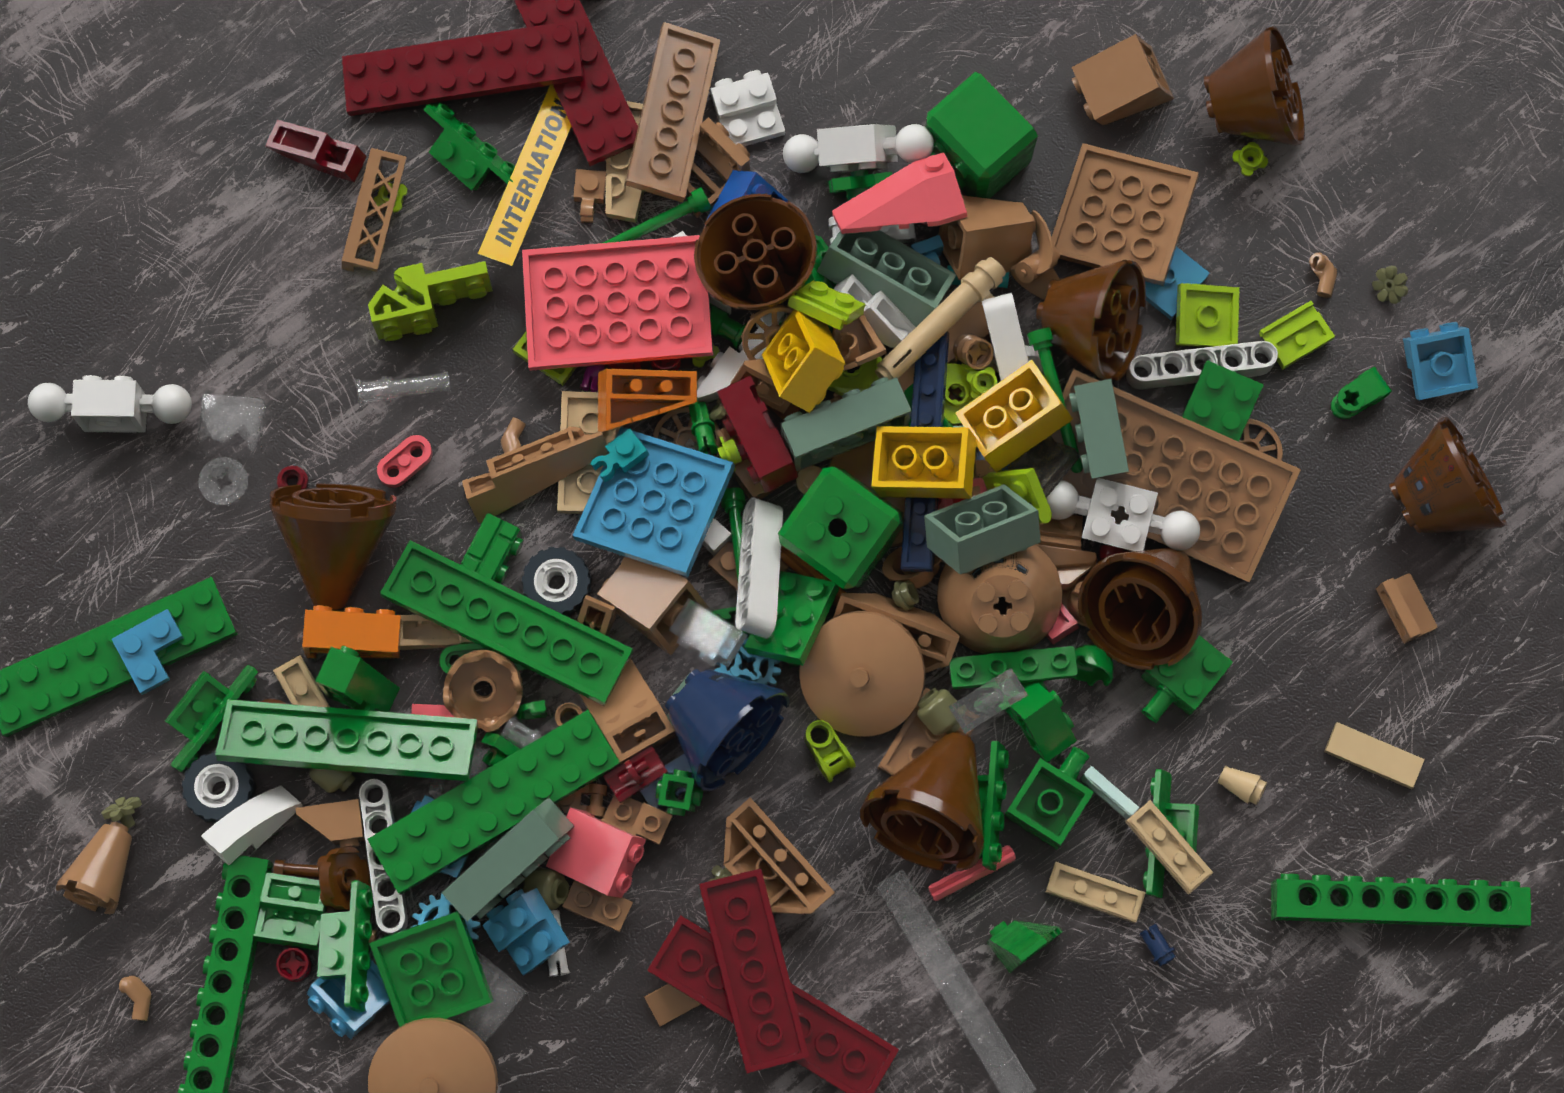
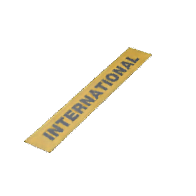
(528, 183)

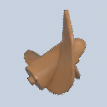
(1038, 268)

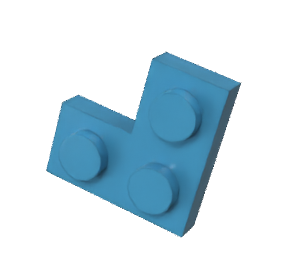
(139, 649)

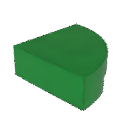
(532, 710)

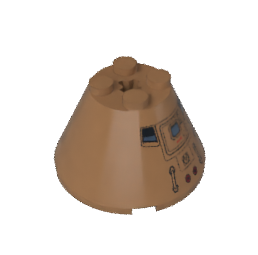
(1031, 605)

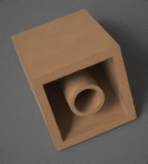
(1121, 81)
(989, 230)
(649, 599)

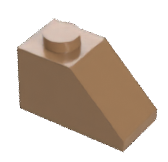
(336, 821)

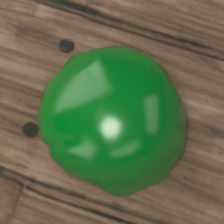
(1093, 665)

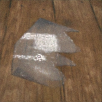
(228, 414)

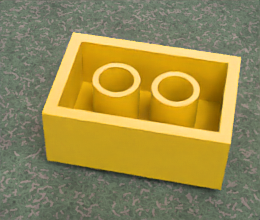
(803, 360)
(1014, 416)
(924, 462)

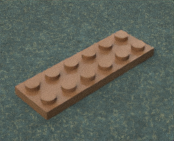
(672, 112)

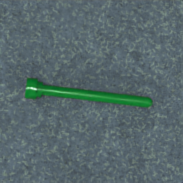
(695, 203)
(1041, 342)
(733, 503)

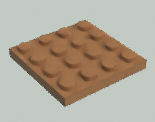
(1123, 211)

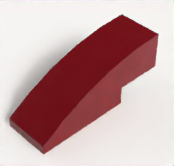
(316, 150)

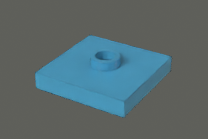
(1182, 270)

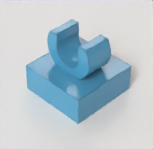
(930, 248)

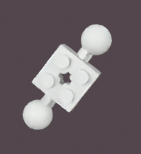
(857, 147)
(109, 404)
(1178, 529)

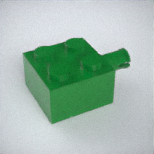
(1185, 681)
(1051, 799)

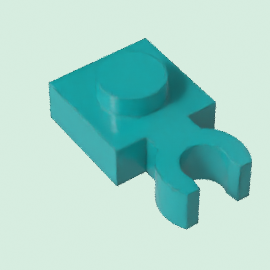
(623, 452)

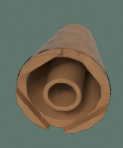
(99, 870)

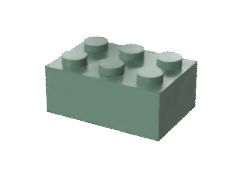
(1099, 429)
(982, 529)

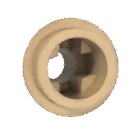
(1243, 784)

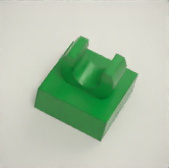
(499, 748)

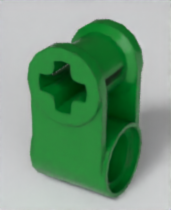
(1363, 393)

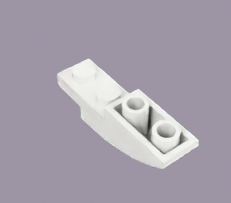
(727, 365)

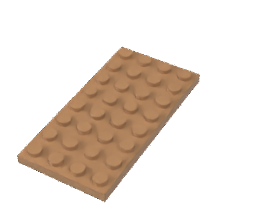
(1195, 470)

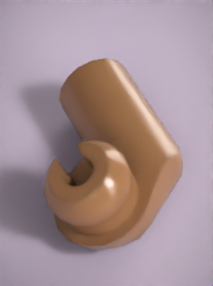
(511, 436)
(139, 994)

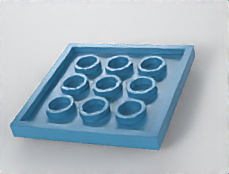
(657, 507)

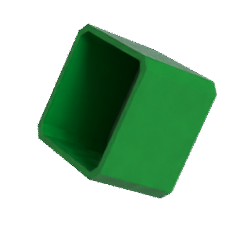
(981, 137)
(870, 532)

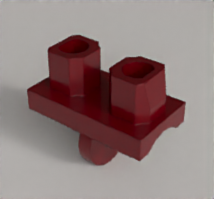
(635, 774)

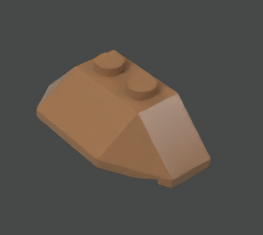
(932, 635)
(757, 843)

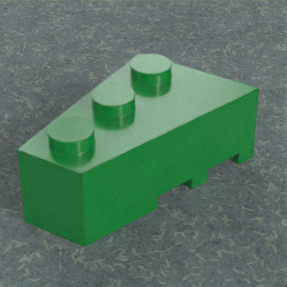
(354, 682)

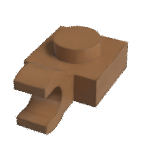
(589, 190)

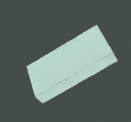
(1109, 793)

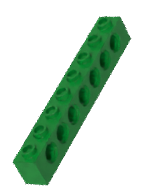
(1513, 913)
(239, 970)

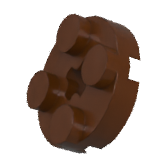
(333, 868)

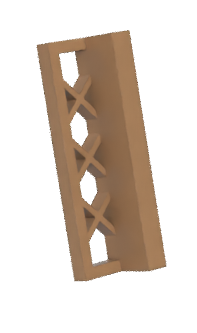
(361, 213)

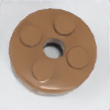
(489, 710)

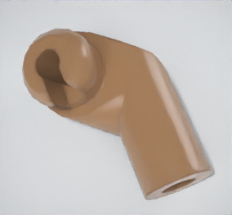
(1325, 272)

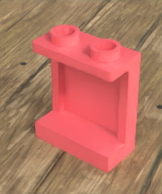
(598, 854)

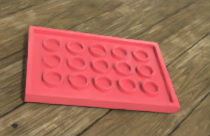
(615, 303)

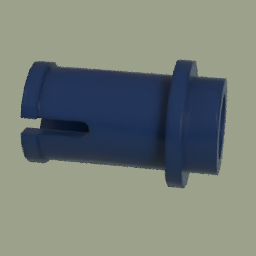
(1159, 947)

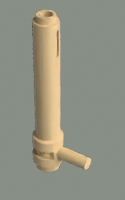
(973, 289)

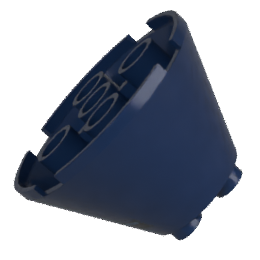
(724, 723)

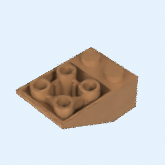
(631, 716)

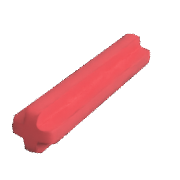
(963, 878)

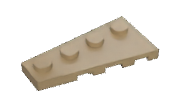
(621, 200)

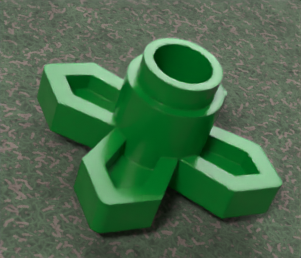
(857, 182)

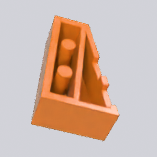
(641, 394)
(366, 633)

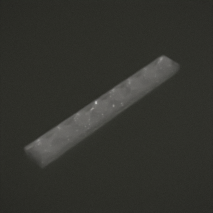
(954, 985)

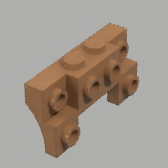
(639, 820)

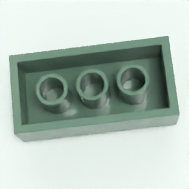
(888, 266)
(844, 423)
(502, 865)

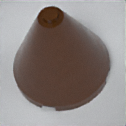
(331, 534)
(1142, 607)
(931, 807)

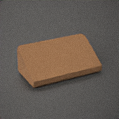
(669, 1004)

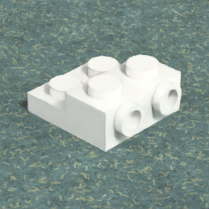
(748, 108)

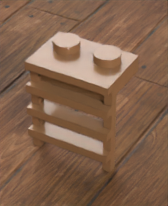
(720, 154)

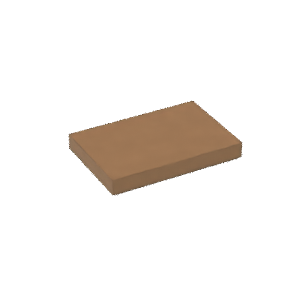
(910, 743)

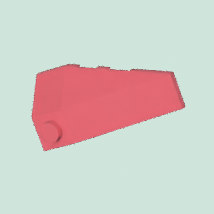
(914, 194)

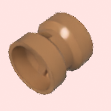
(975, 357)

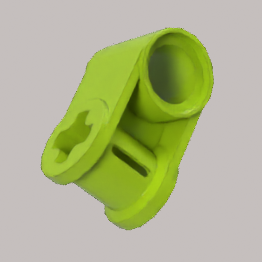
(828, 752)

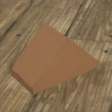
(597, 615)

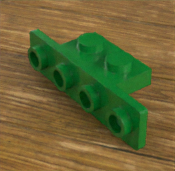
(463, 151)
(1027, 665)
(203, 710)
(992, 792)
(1182, 817)
(346, 946)

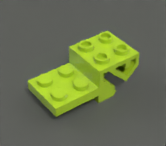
(415, 311)

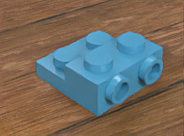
(1440, 361)
(525, 930)
(329, 995)

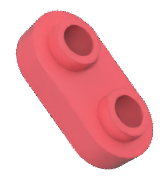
(402, 459)

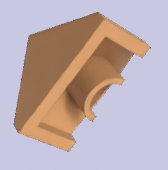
(858, 343)

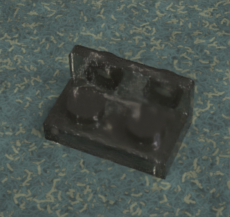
(1050, 462)

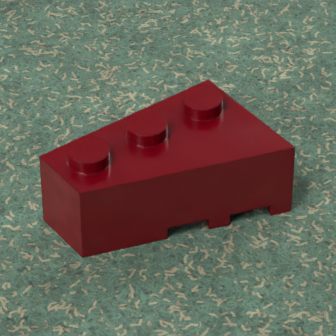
(756, 435)

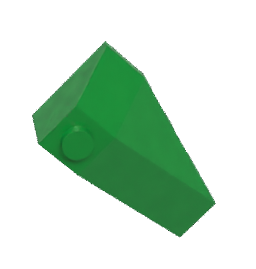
(1020, 941)

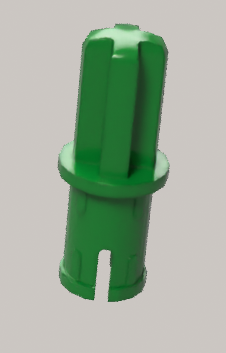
(703, 427)

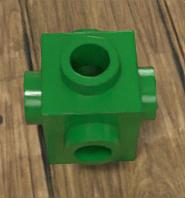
(667, 790)

